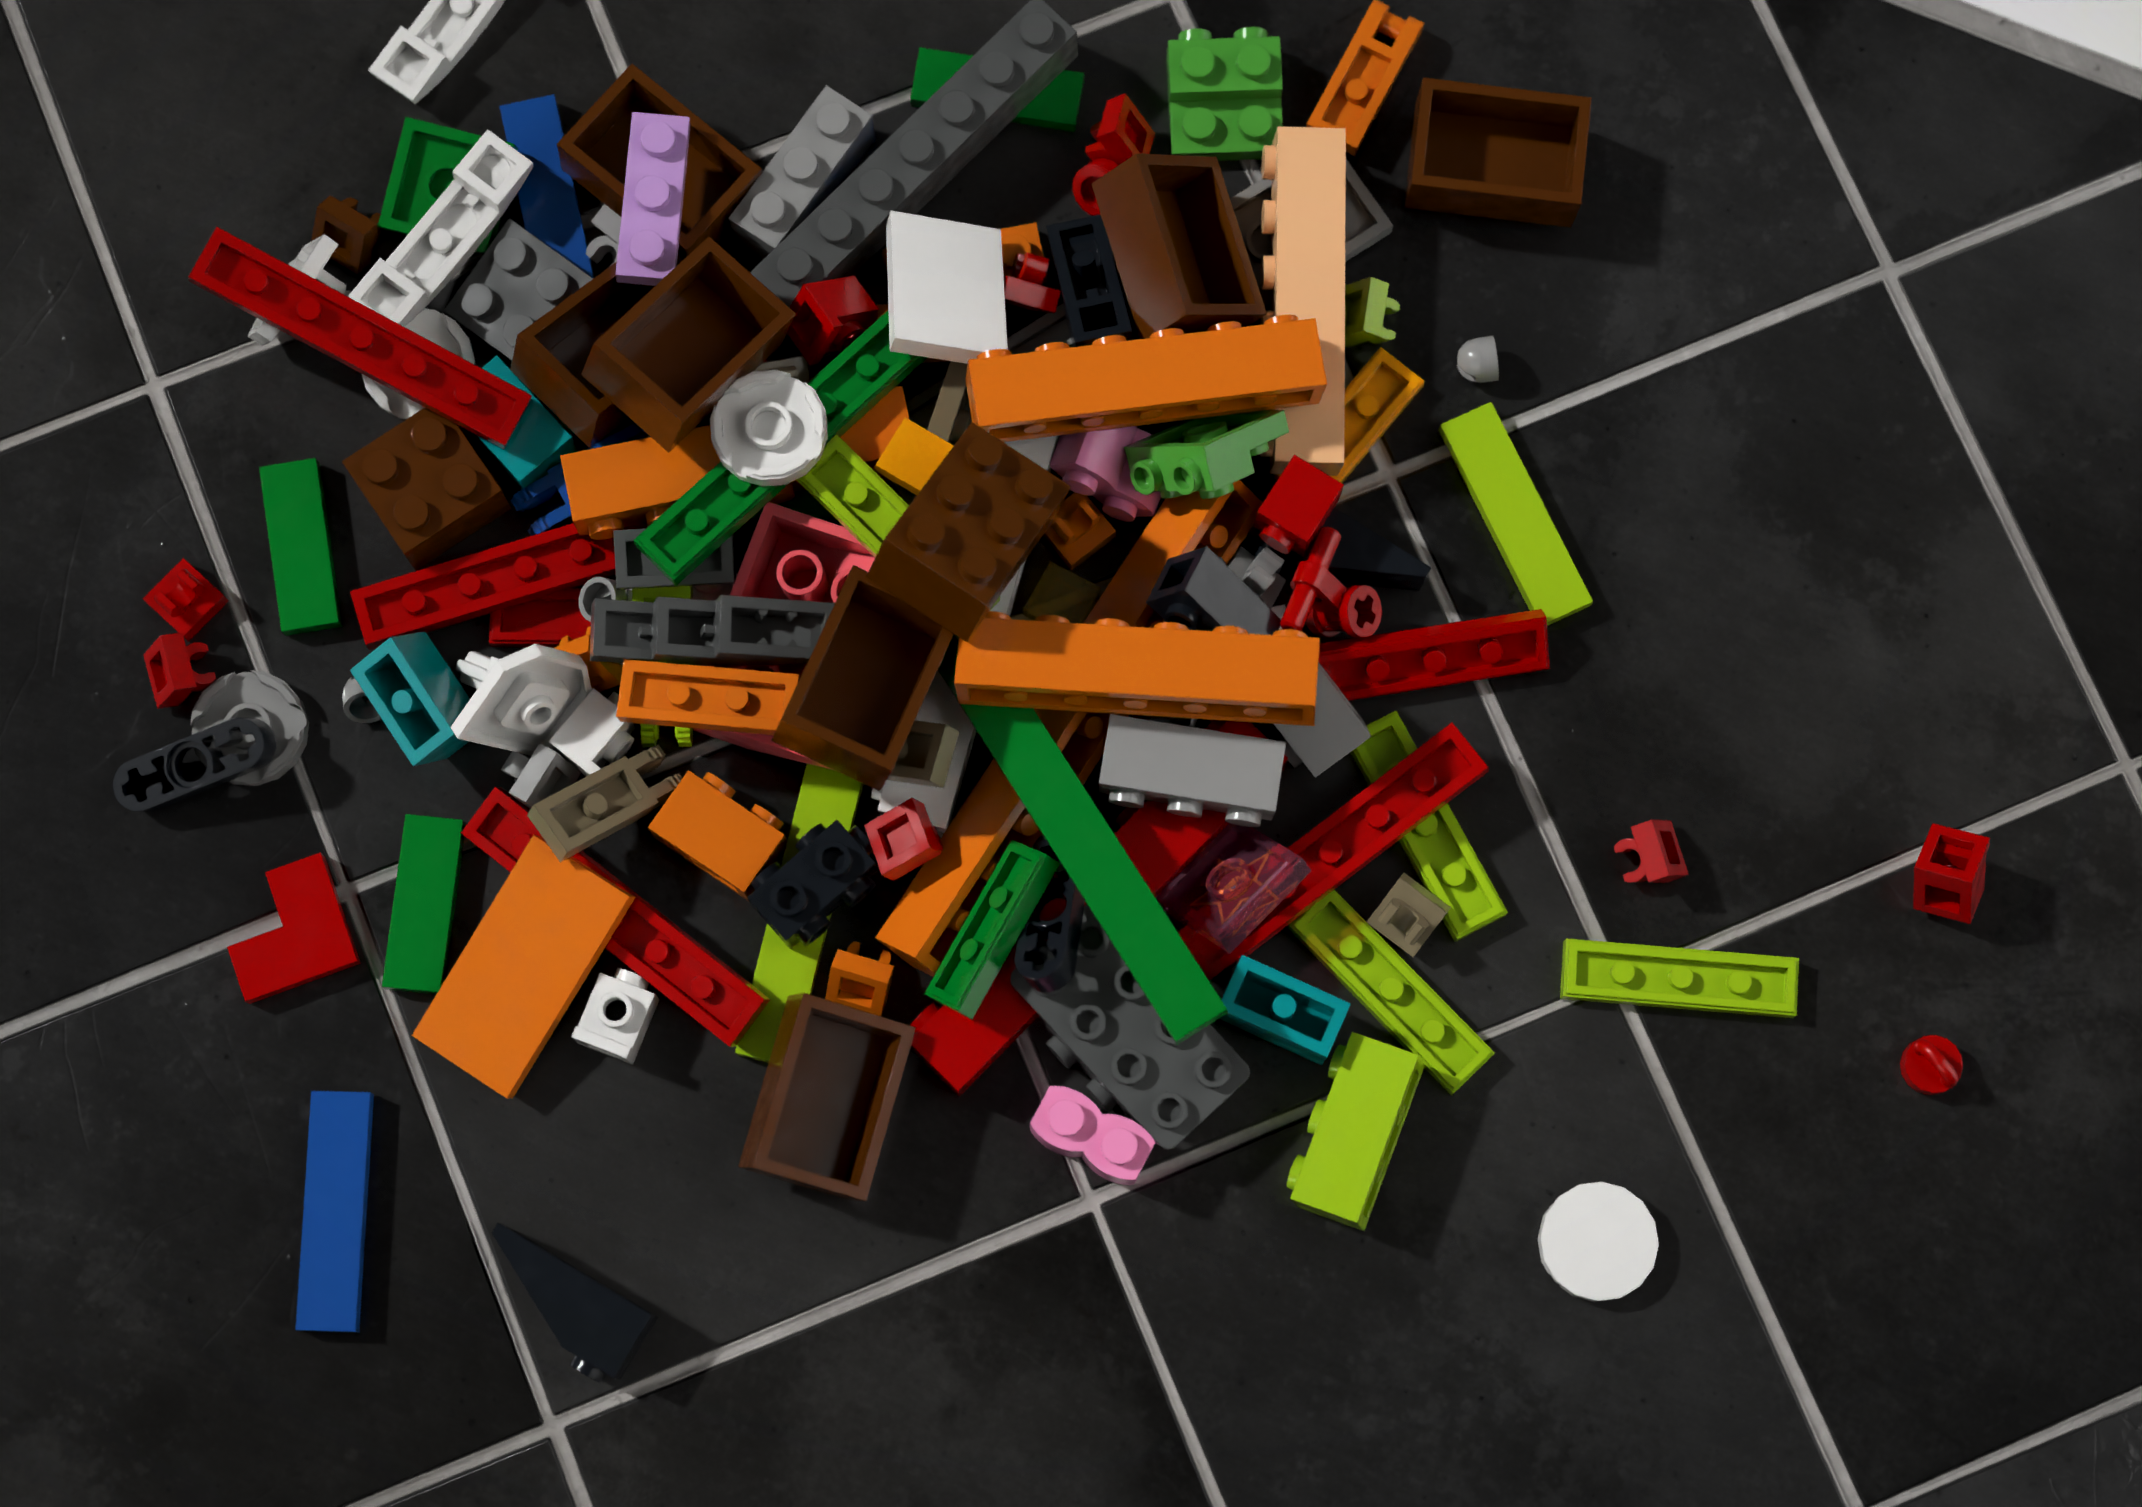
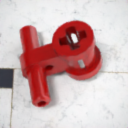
(1325, 601)

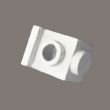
(593, 734)
(620, 1037)

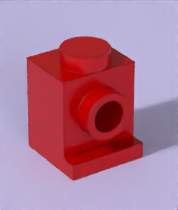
(830, 316)
(1950, 873)

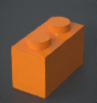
(718, 832)

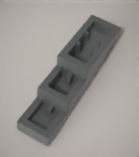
(707, 631)

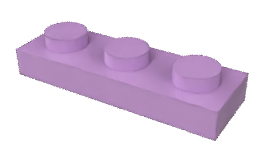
(652, 198)

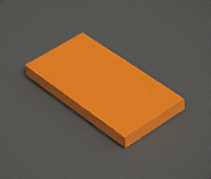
(523, 967)

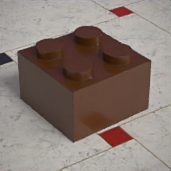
(426, 485)

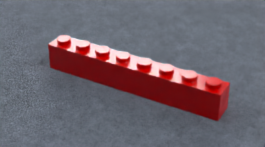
(1160, 849)

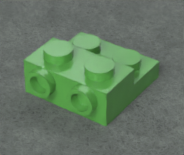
(1224, 93)
(1203, 453)

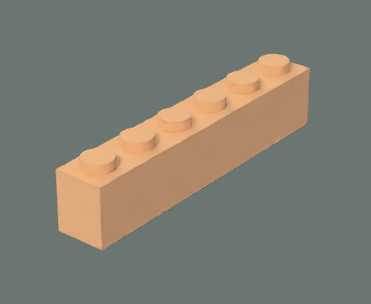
(1309, 278)

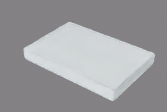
(944, 288)

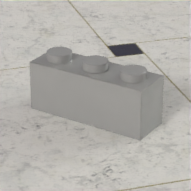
(803, 172)
(1191, 770)

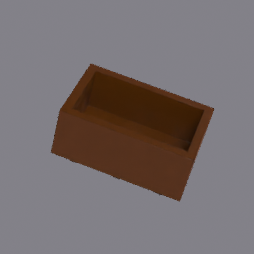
(1498, 152)
(716, 171)
(1177, 244)
(687, 343)
(556, 348)
(968, 531)
(863, 682)
(827, 1097)

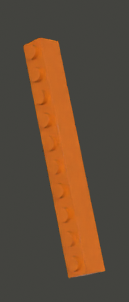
(993, 815)

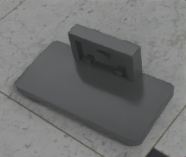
(1125, 1048)

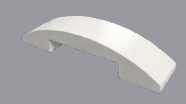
(433, 45)
(447, 232)

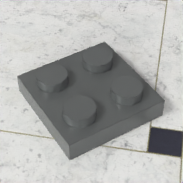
(513, 287)

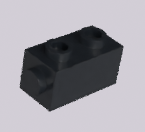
(1207, 594)
(826, 872)

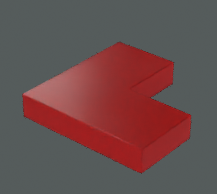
(312, 938)

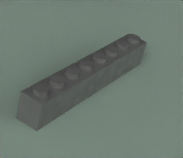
(924, 152)

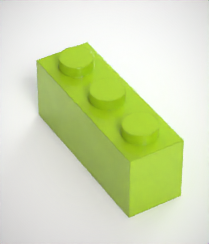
(1355, 1130)

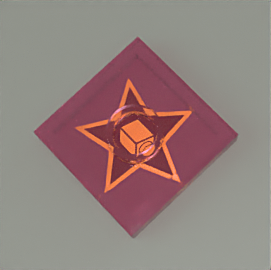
(1233, 885)

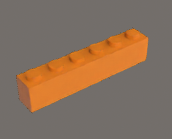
(1146, 379)
(641, 480)
(1139, 669)

